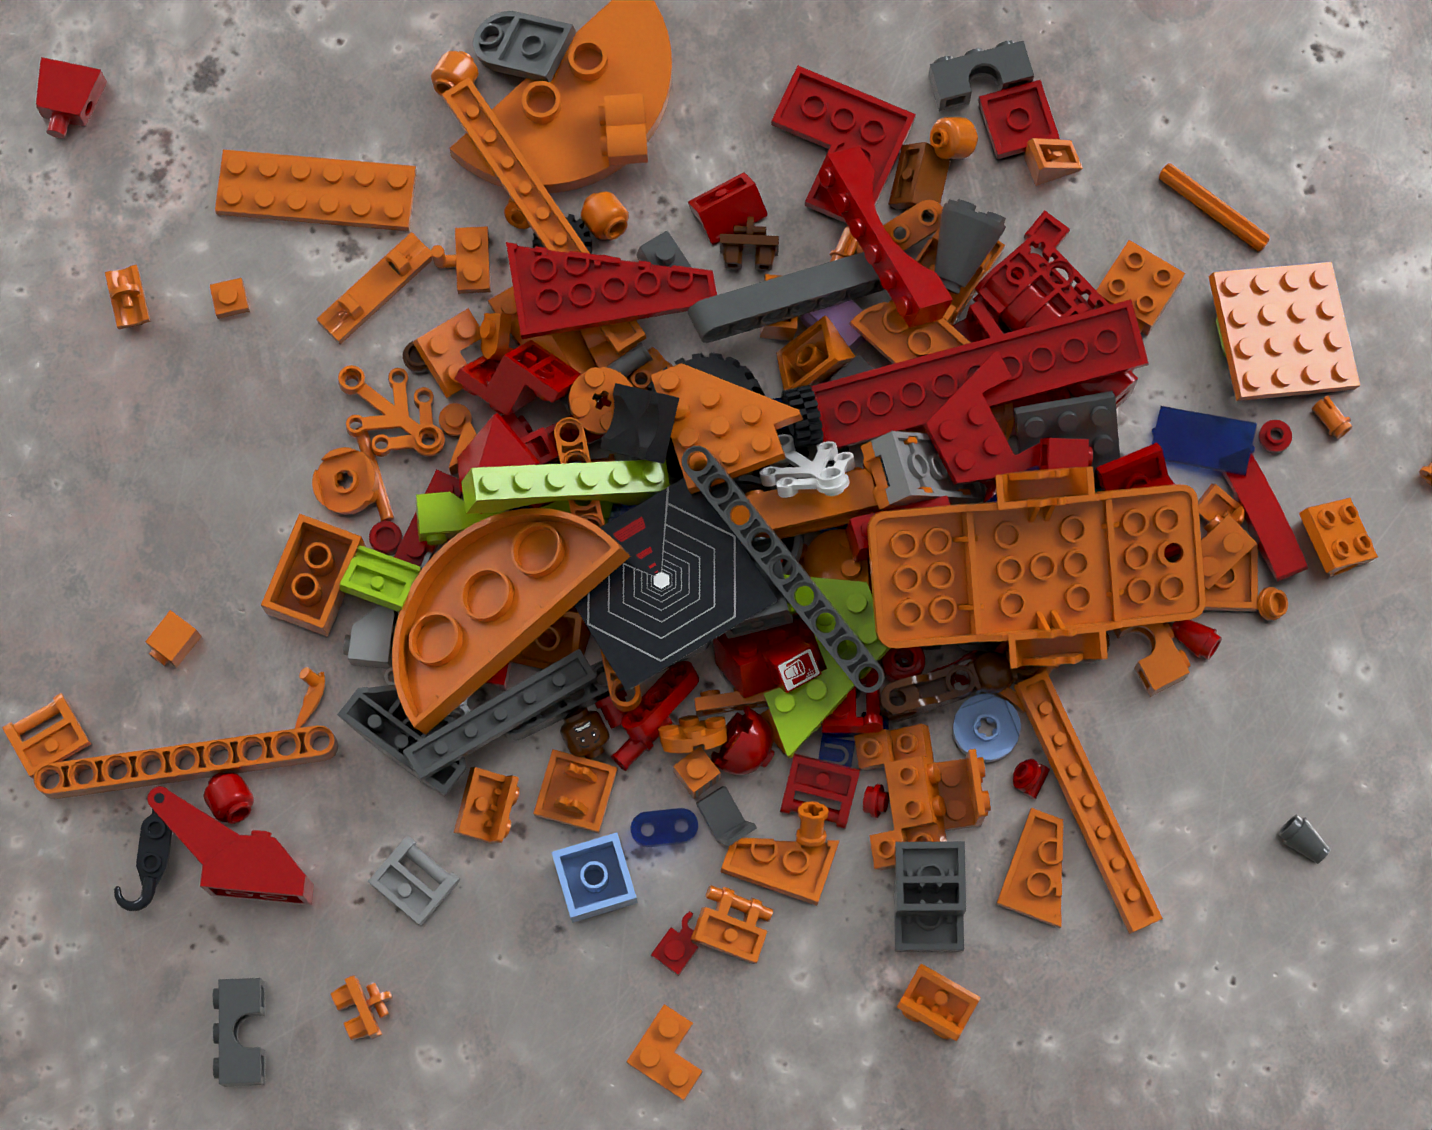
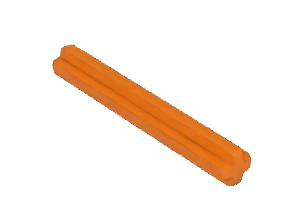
(1214, 207)

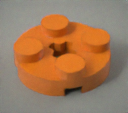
(582, 405)
(362, 489)
(692, 733)

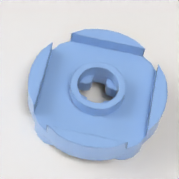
(995, 711)

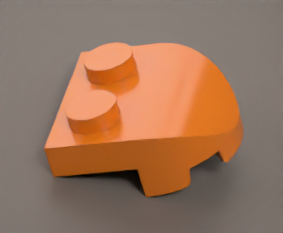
(832, 558)

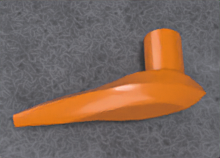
(313, 695)

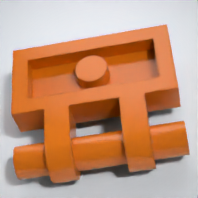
(727, 933)

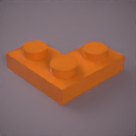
(442, 349)
(657, 1056)

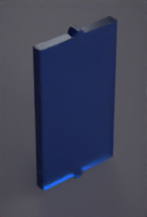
(1205, 440)

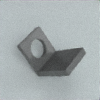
(724, 817)

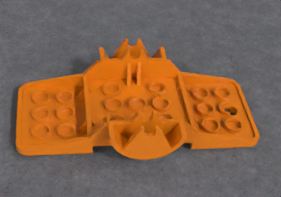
(1037, 567)

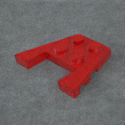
(969, 435)

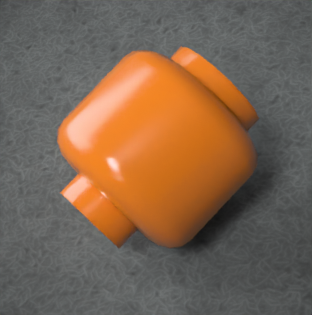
(452, 69)
(953, 138)
(604, 215)

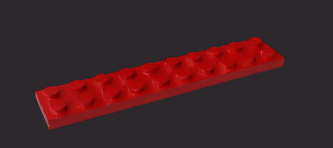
(1037, 357)

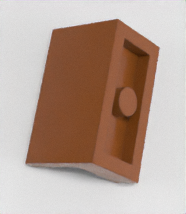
(918, 177)

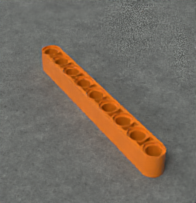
(569, 453)
(171, 756)

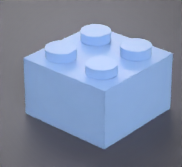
(594, 877)

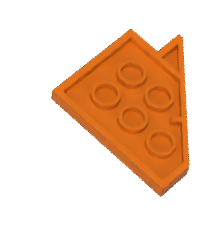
(725, 420)

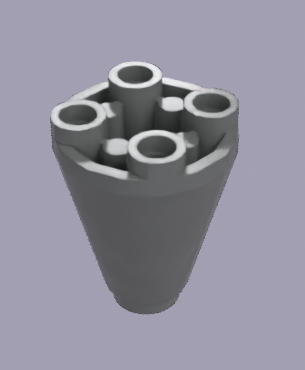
(964, 242)

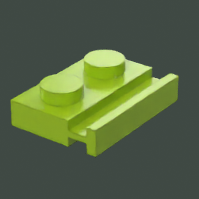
(379, 578)

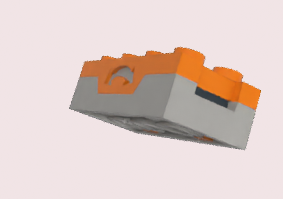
(911, 471)

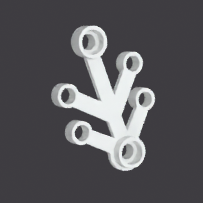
(826, 480)

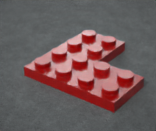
(841, 120)

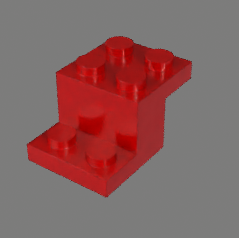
(518, 378)
(1138, 470)

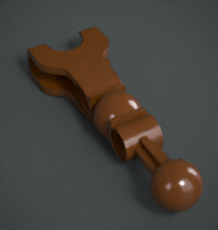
(929, 691)

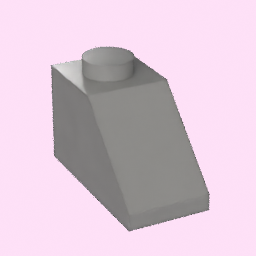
(372, 639)

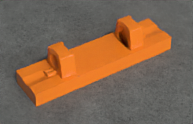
(375, 288)

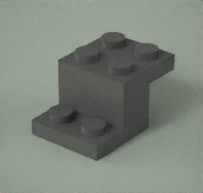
(929, 896)

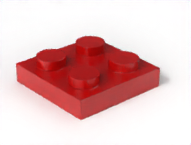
(1016, 117)

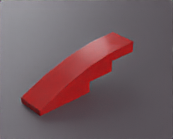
(1267, 522)

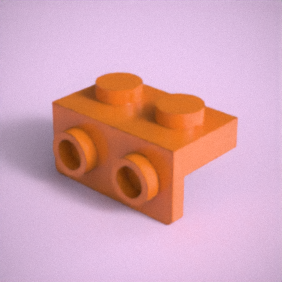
(1223, 547)
(487, 806)
(938, 1003)

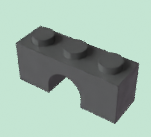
(1005, 64)
(236, 1002)

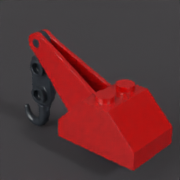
(232, 863)

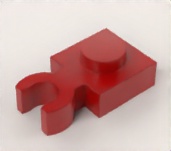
(676, 947)

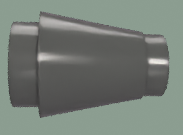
(1303, 838)

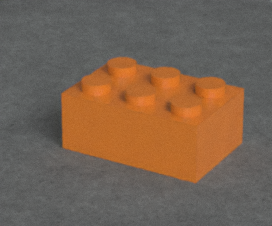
(309, 575)

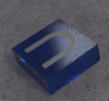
(837, 751)

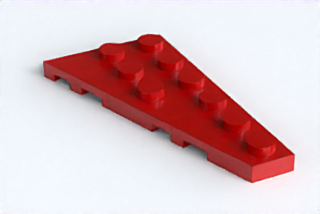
(587, 290)

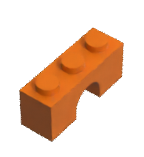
(1165, 663)

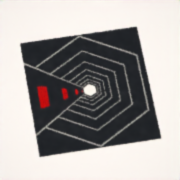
(677, 588)

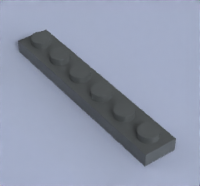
(499, 715)

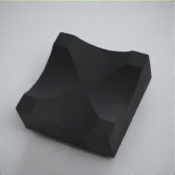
(640, 423)

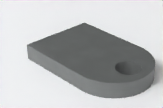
(525, 44)

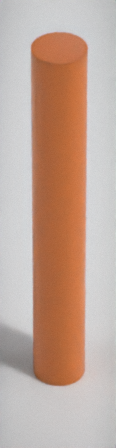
(382, 501)

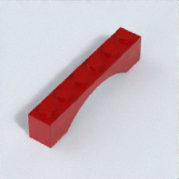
(913, 288)

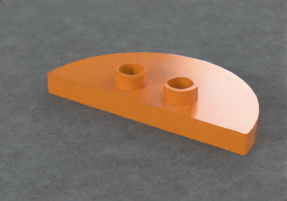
(558, 120)
(489, 600)

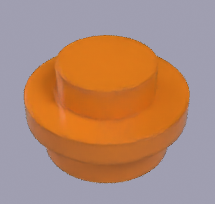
(453, 418)
(1272, 603)

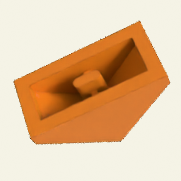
(1051, 159)

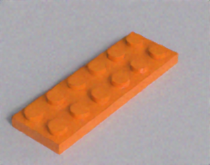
(316, 190)

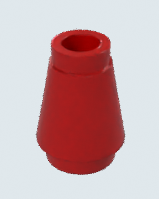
(1197, 637)

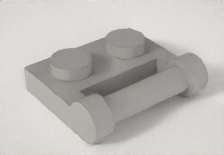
(406, 889)

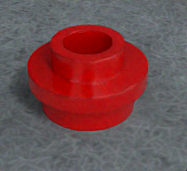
(1271, 444)
(875, 800)

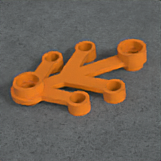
(393, 415)

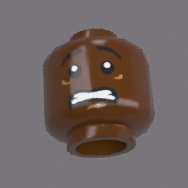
(584, 733)

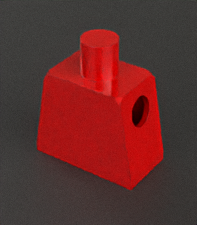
(67, 94)

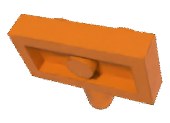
(470, 260)

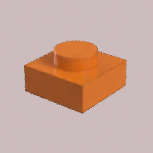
(229, 298)

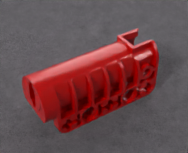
(1031, 291)

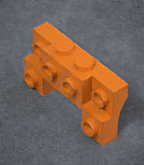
(911, 787)

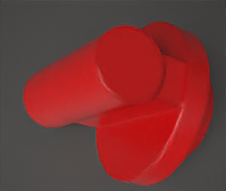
(1030, 777)

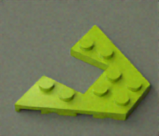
(806, 707)

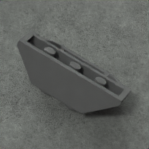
(383, 723)

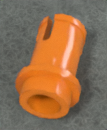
(1332, 417)

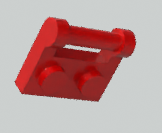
(844, 716)
(822, 780)

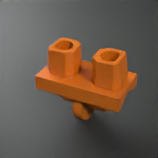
(127, 297)
(352, 994)

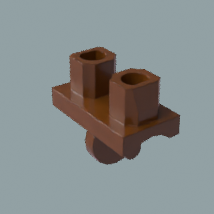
(749, 241)

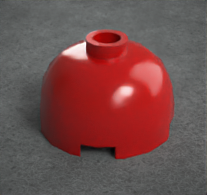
(747, 744)

